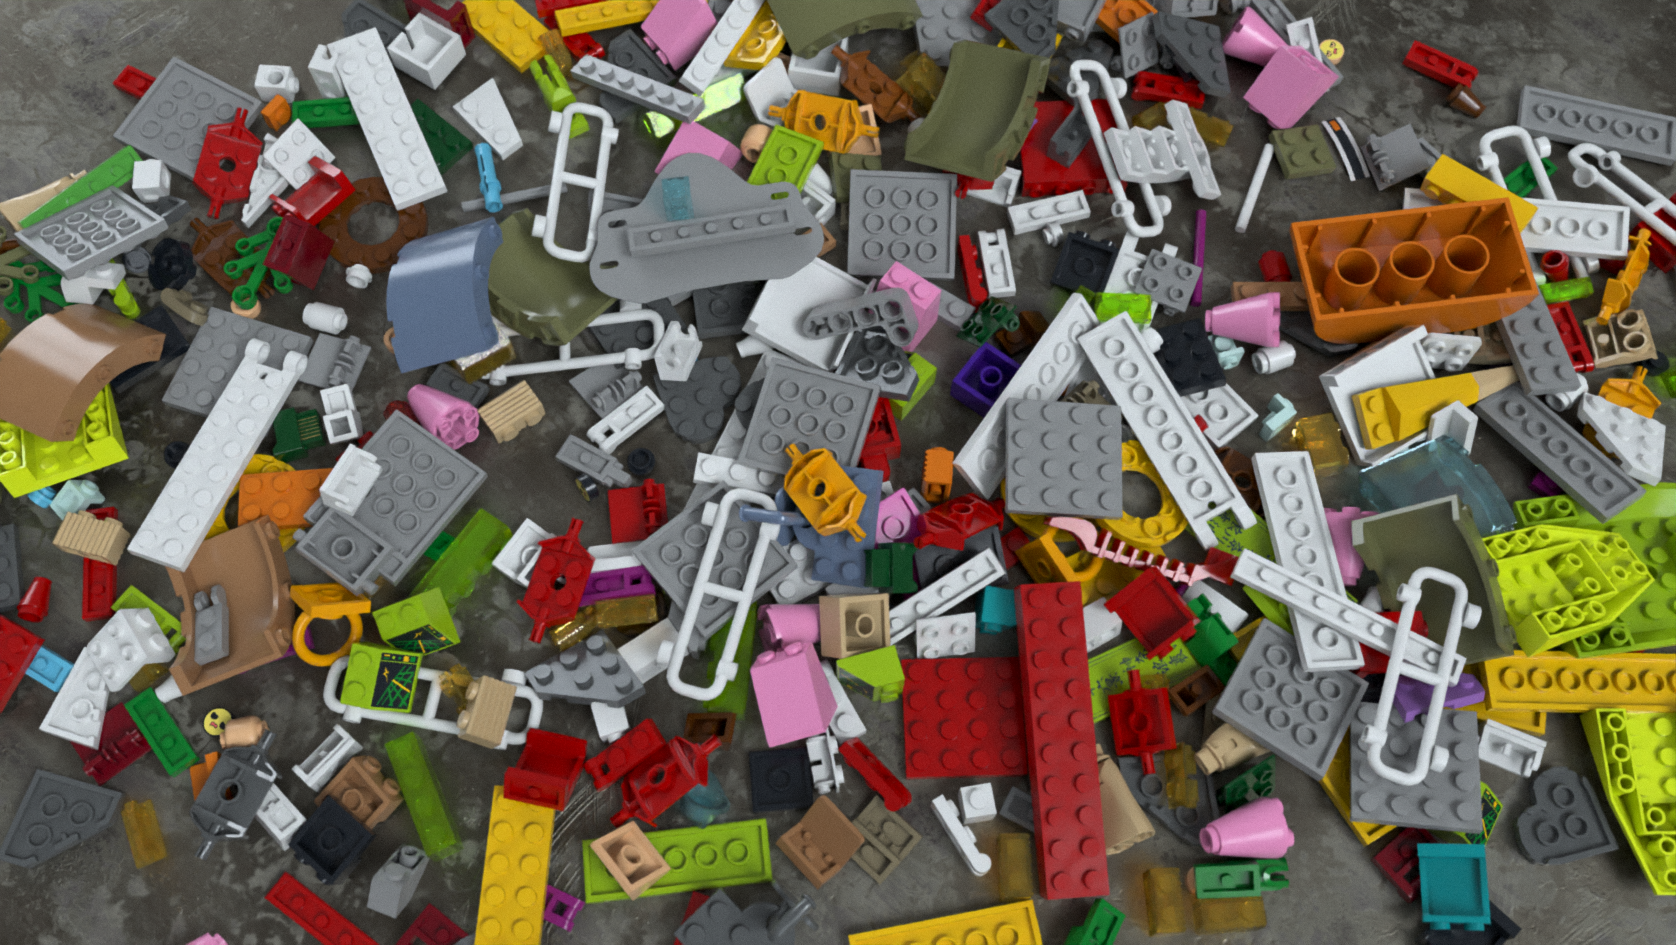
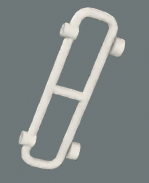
(1115, 89)
(1535, 150)
(1588, 174)
(544, 226)
(631, 357)
(1462, 614)
(672, 653)
(428, 721)

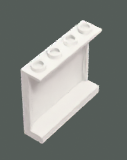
(787, 302)
(1386, 363)

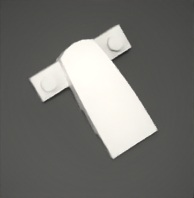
(1164, 153)

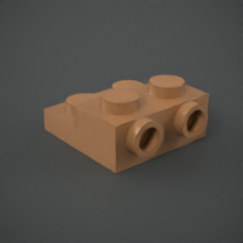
(364, 790)

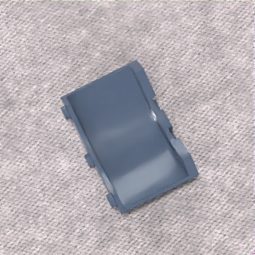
(442, 296)

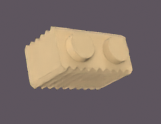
(511, 412)
(91, 537)
(486, 711)

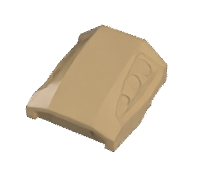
(1621, 340)

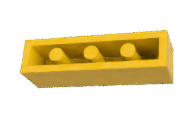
(1456, 183)

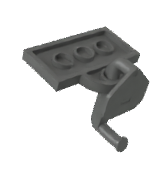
(725, 923)

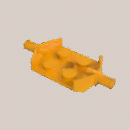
(842, 119)
(1619, 291)
(1625, 393)
(838, 505)

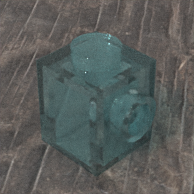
(677, 198)

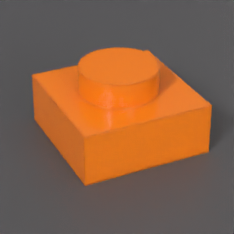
(277, 112)

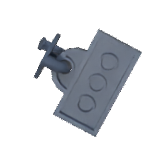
(838, 555)

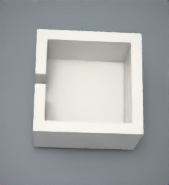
(433, 53)
(818, 73)

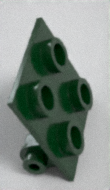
(990, 316)
(1252, 784)

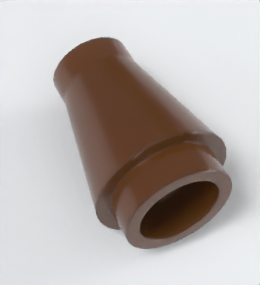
(1465, 101)

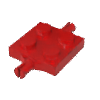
(1142, 721)

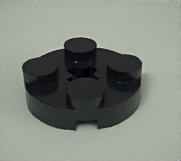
(172, 265)

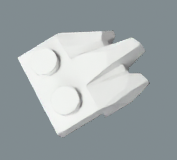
(521, 554)

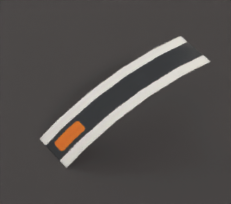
(1348, 148)

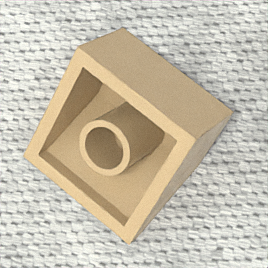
(854, 624)

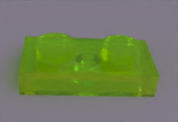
(1112, 304)

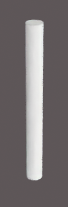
(1254, 188)

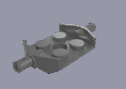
(229, 820)

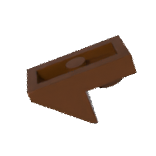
(1028, 334)
(1196, 690)
(702, 726)

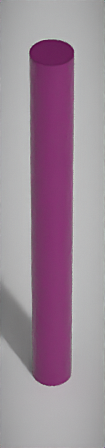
(1198, 255)

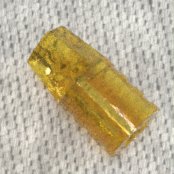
(553, 40)
(1151, 117)
(571, 633)

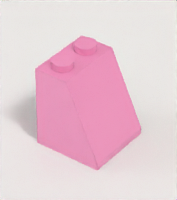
(678, 30)
(1289, 86)
(698, 139)
(923, 295)
(792, 694)

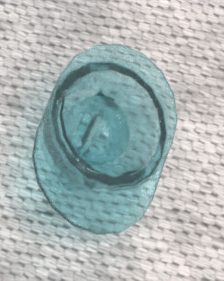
(705, 803)

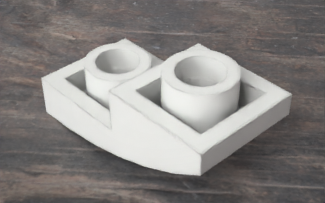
(1230, 613)

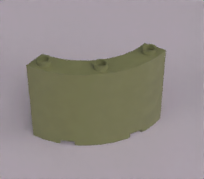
(820, 23)
(980, 111)
(538, 291)
(1445, 538)

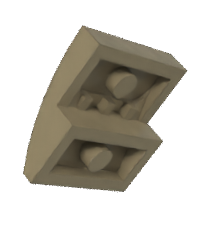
(1492, 348)
(886, 839)

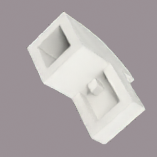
(90, 285)
(341, 418)

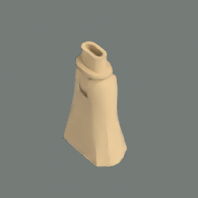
(21, 206)
(1227, 749)
(1122, 816)

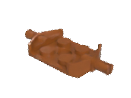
(860, 75)

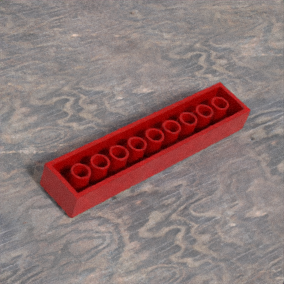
(1061, 741)

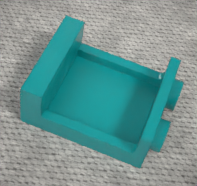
(1454, 885)

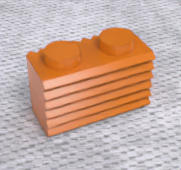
(937, 475)

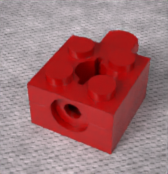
(881, 440)

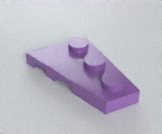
(1414, 696)

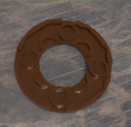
(376, 257)

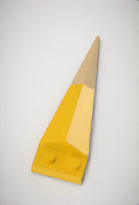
(1403, 409)

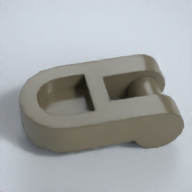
(182, 303)

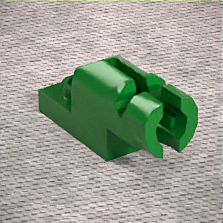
(1212, 640)
(1239, 877)
(1099, 926)

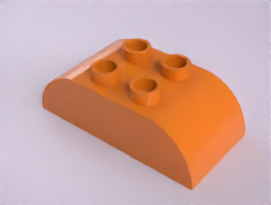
(1413, 267)

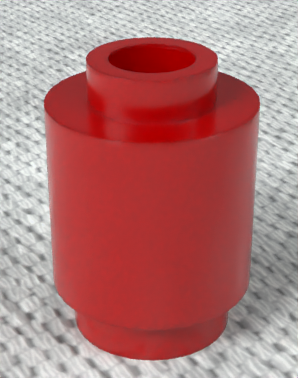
(1274, 267)

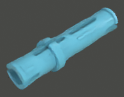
(489, 185)

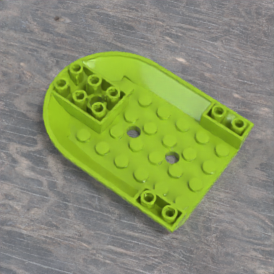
(1651, 533)

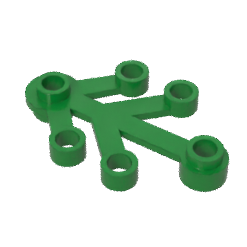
(251, 259)
(35, 291)

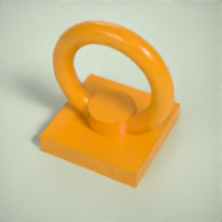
(1049, 565)
(327, 602)

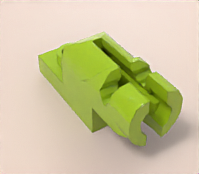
(557, 93)

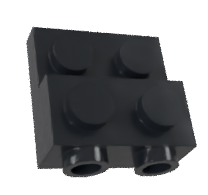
(1085, 263)
(332, 841)

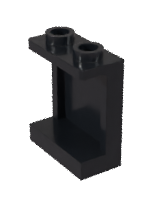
(1497, 933)

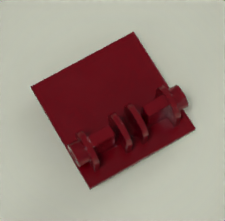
(118, 747)

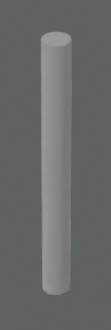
(513, 197)

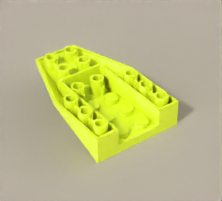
(36, 463)
(1564, 581)
(1639, 779)

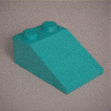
(995, 610)

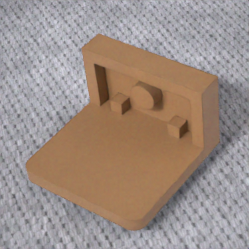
(821, 842)

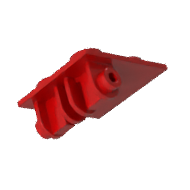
(637, 511)

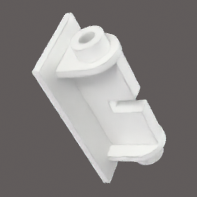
(828, 773)

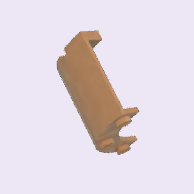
(64, 363)
(257, 588)

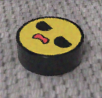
(587, 487)
(216, 720)

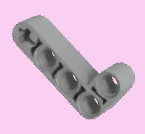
(860, 319)

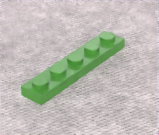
(113, 171)

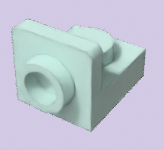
(1226, 351)
(1280, 417)
(76, 496)

